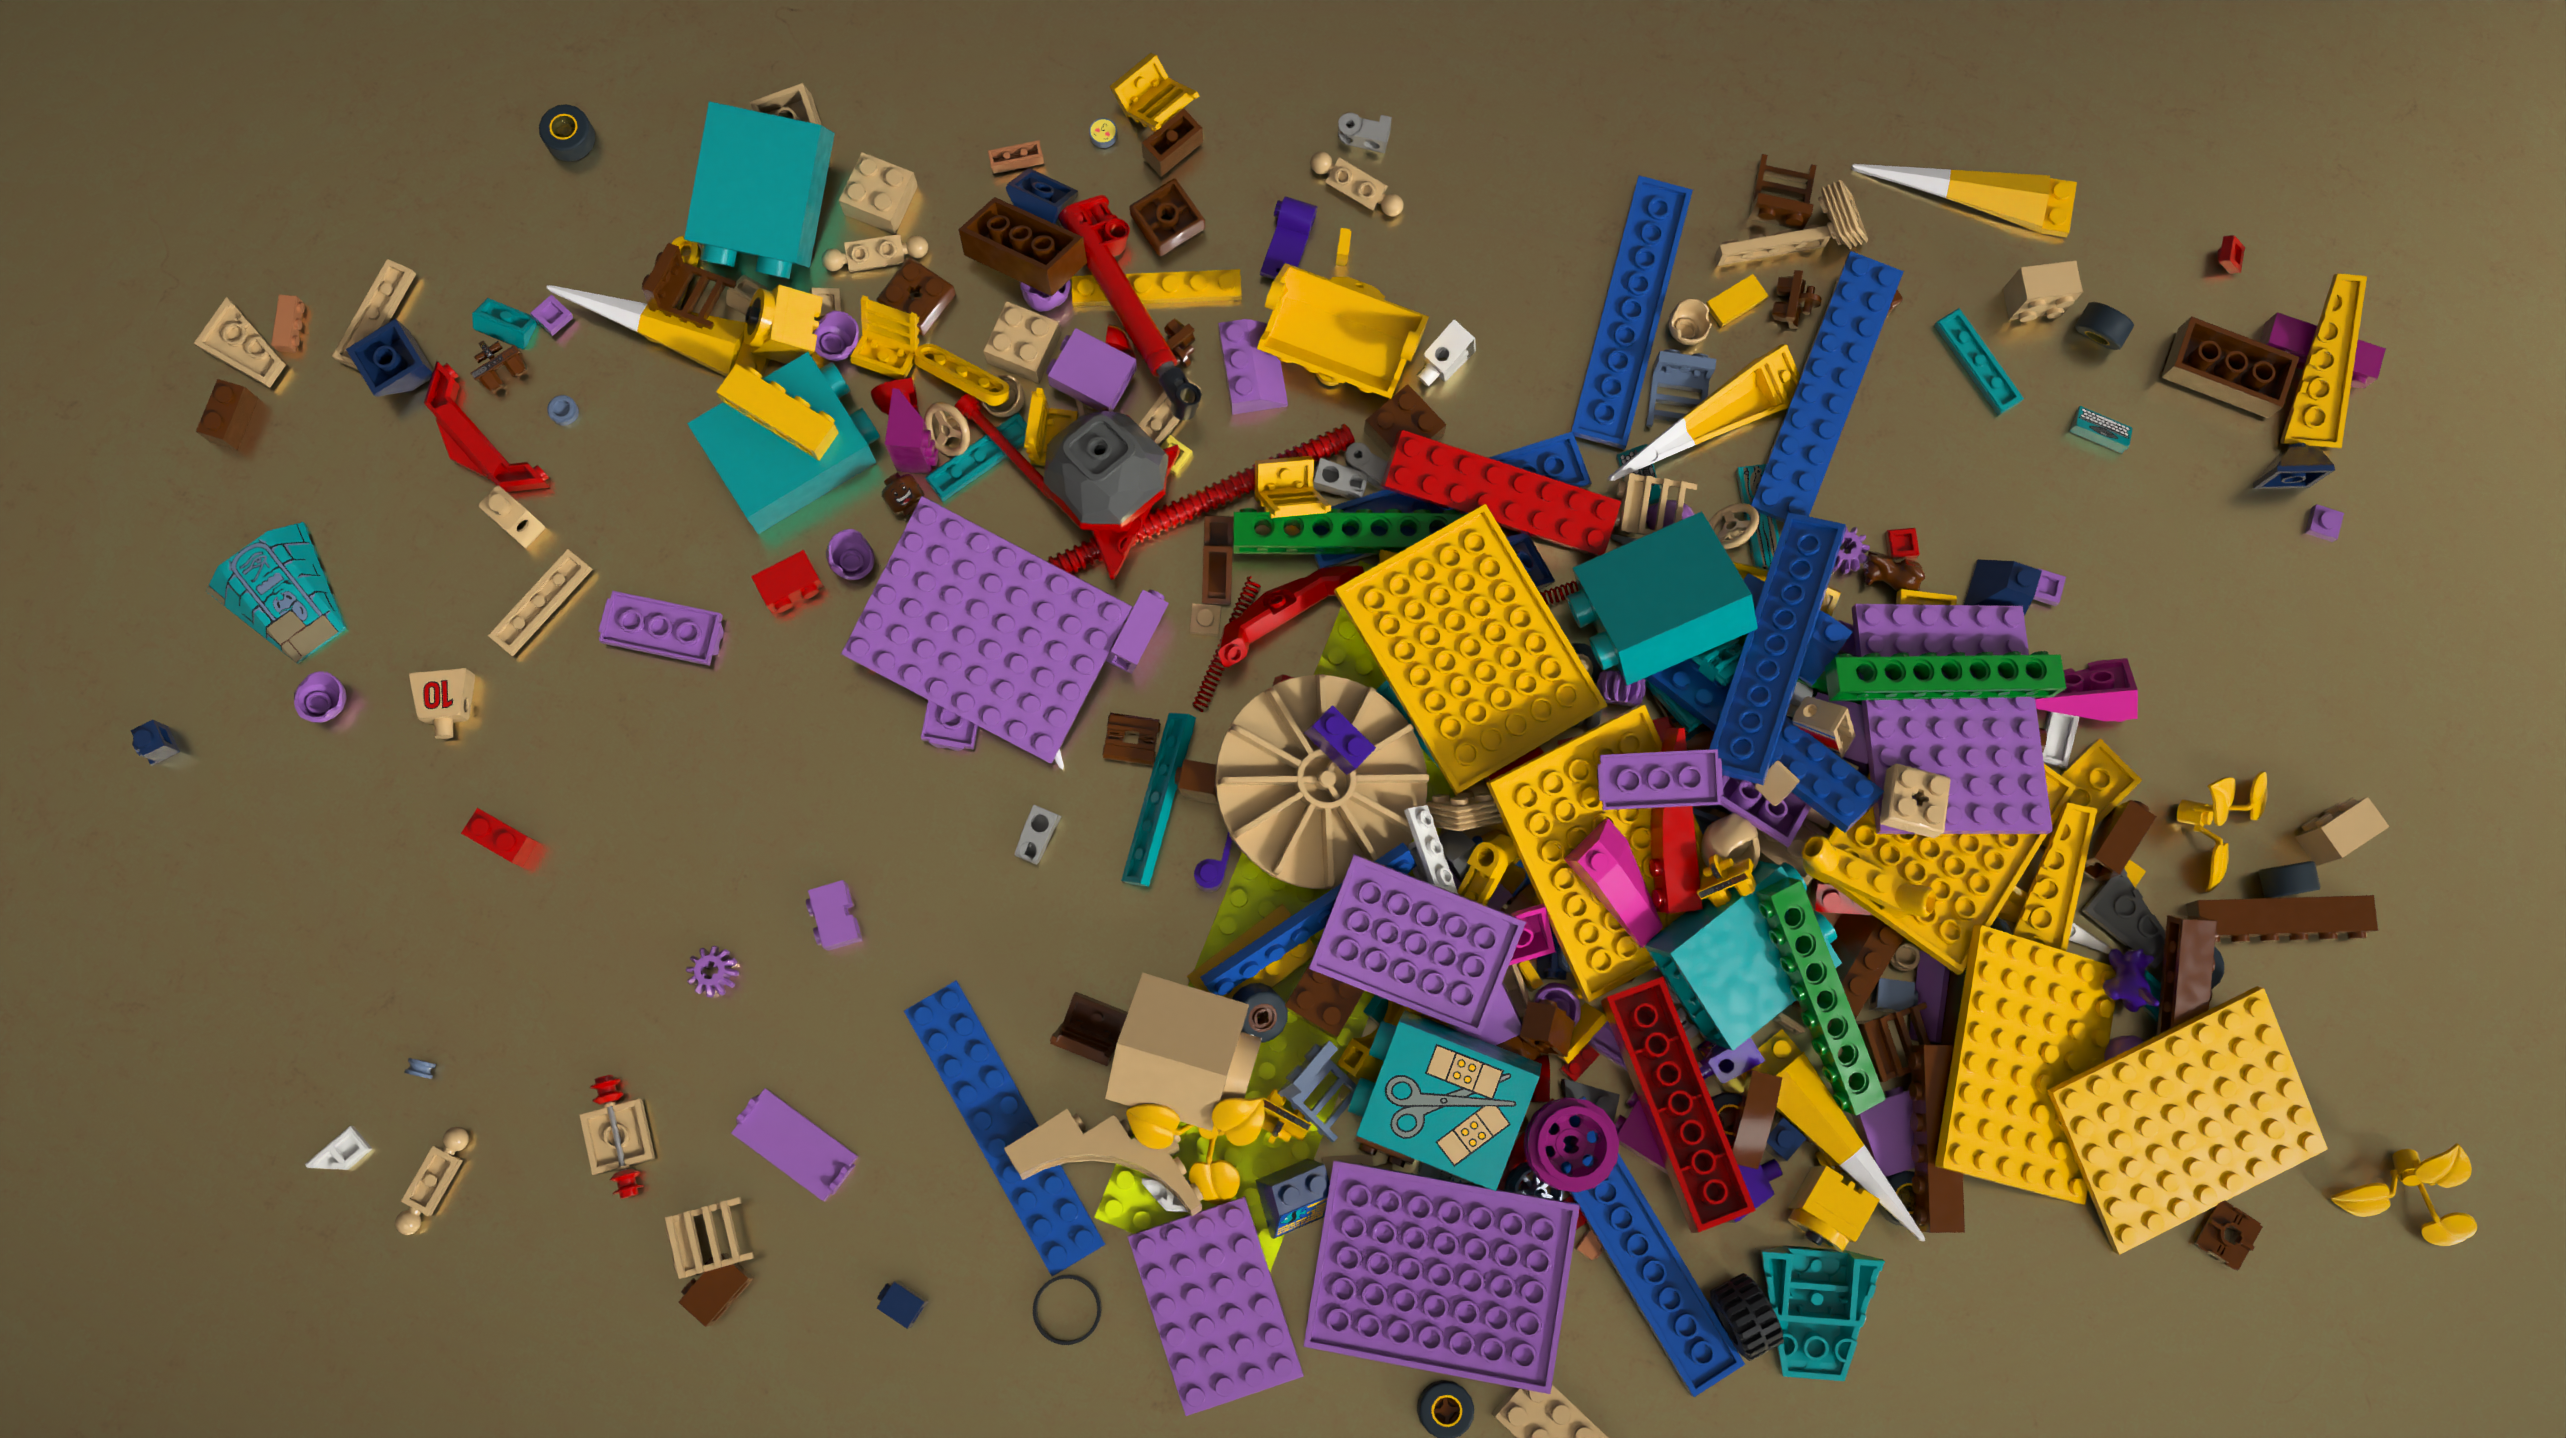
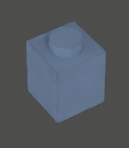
(1893, 995)

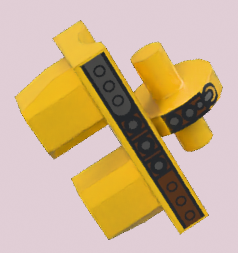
(1723, 875)
(1282, 1122)

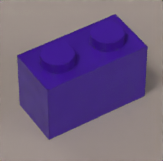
(1340, 740)

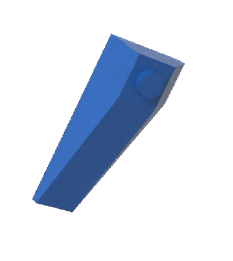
(1825, 640)

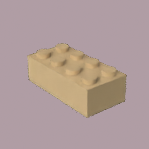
(1543, 1416)

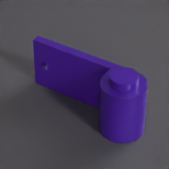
(1290, 235)
(1210, 872)

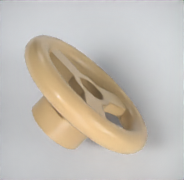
(949, 426)
(1735, 531)

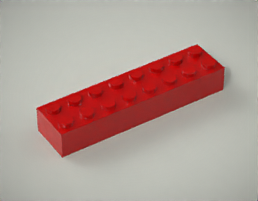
(1513, 495)
(1677, 1105)

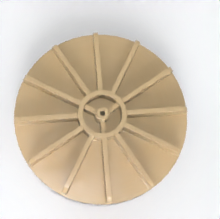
(1294, 805)

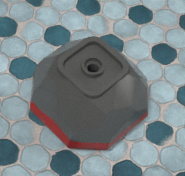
(1109, 487)

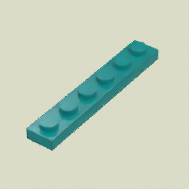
(1158, 799)

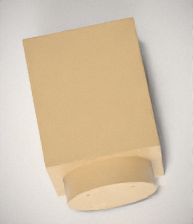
(1182, 1051)

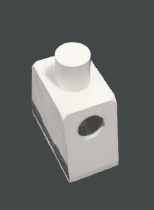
(1455, 345)

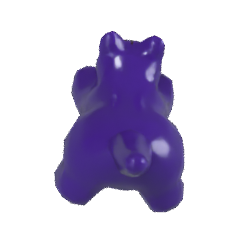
(2130, 979)

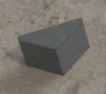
(1457, 851)

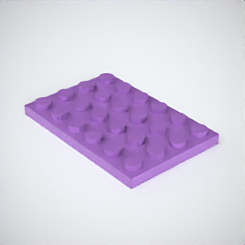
(1417, 944)
(1215, 1306)

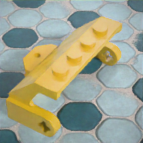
(1340, 329)

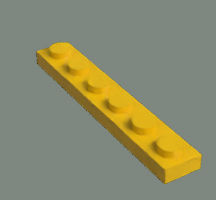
(1165, 287)

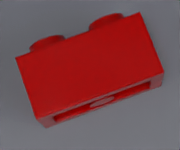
(1579, 1063)

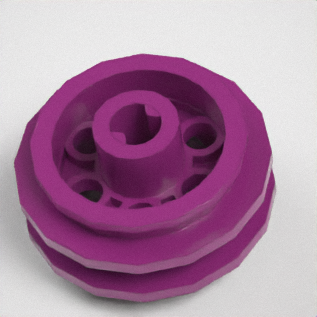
(1603, 1150)

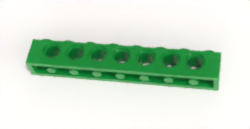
(1335, 541)
(1845, 685)
(1864, 1089)

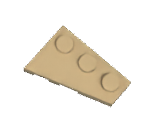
(240, 345)

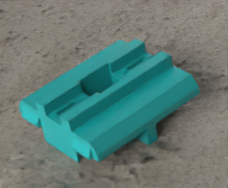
(1720, 662)

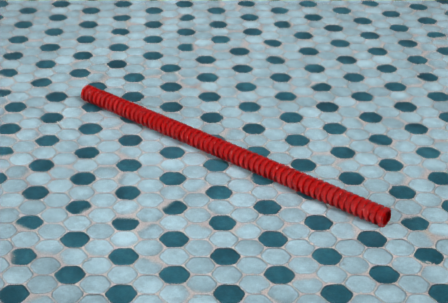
(1207, 499)

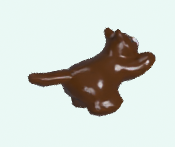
(1899, 575)

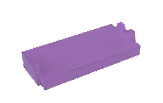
(661, 628)
(947, 729)
(1660, 779)
(794, 1144)

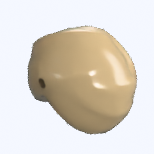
(1731, 838)

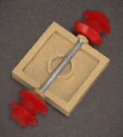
(617, 1136)

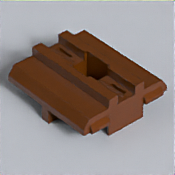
(1139, 753)
(2241, 1242)

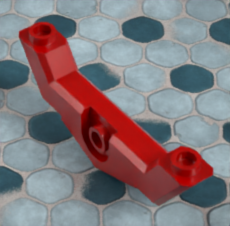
(468, 445)
(1278, 607)

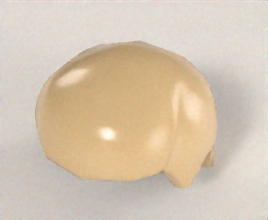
(1689, 322)
(1015, 400)

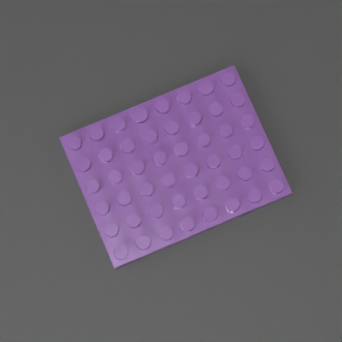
(986, 629)
(1981, 744)
(1442, 1276)

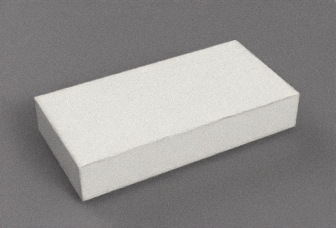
(2060, 738)

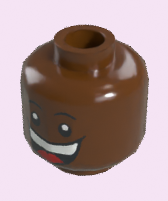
(902, 494)

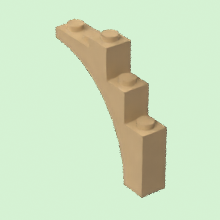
(1063, 1142)

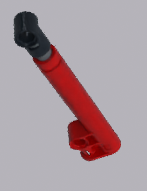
(1103, 239)

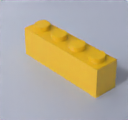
(777, 411)

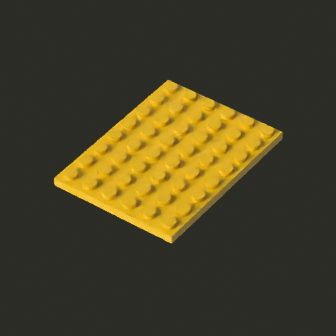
(1470, 648)
(1549, 812)
(1965, 871)
(2021, 1028)
(2187, 1119)

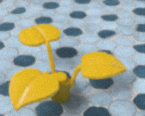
(2202, 814)
(1235, 1117)
(2445, 1169)

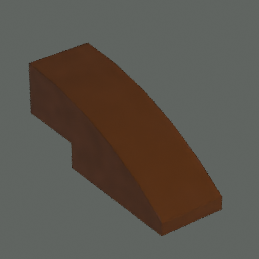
(1217, 559)
(1755, 1118)

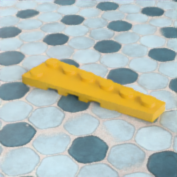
(2325, 383)
(2056, 885)

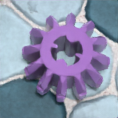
(1856, 552)
(1617, 692)
(707, 962)

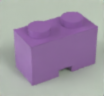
(834, 923)

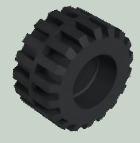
(1746, 1316)

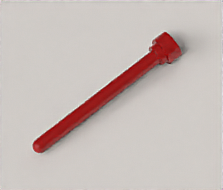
(970, 409)

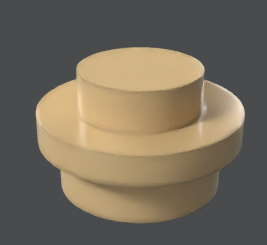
(1906, 957)

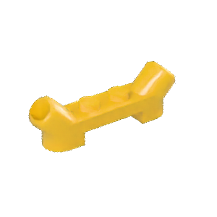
(1487, 867)
(1895, 894)

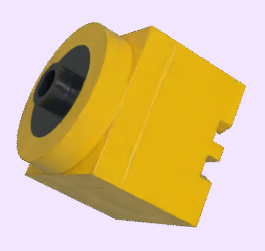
(782, 323)
(1831, 1208)

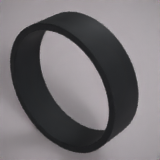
(1035, 1310)

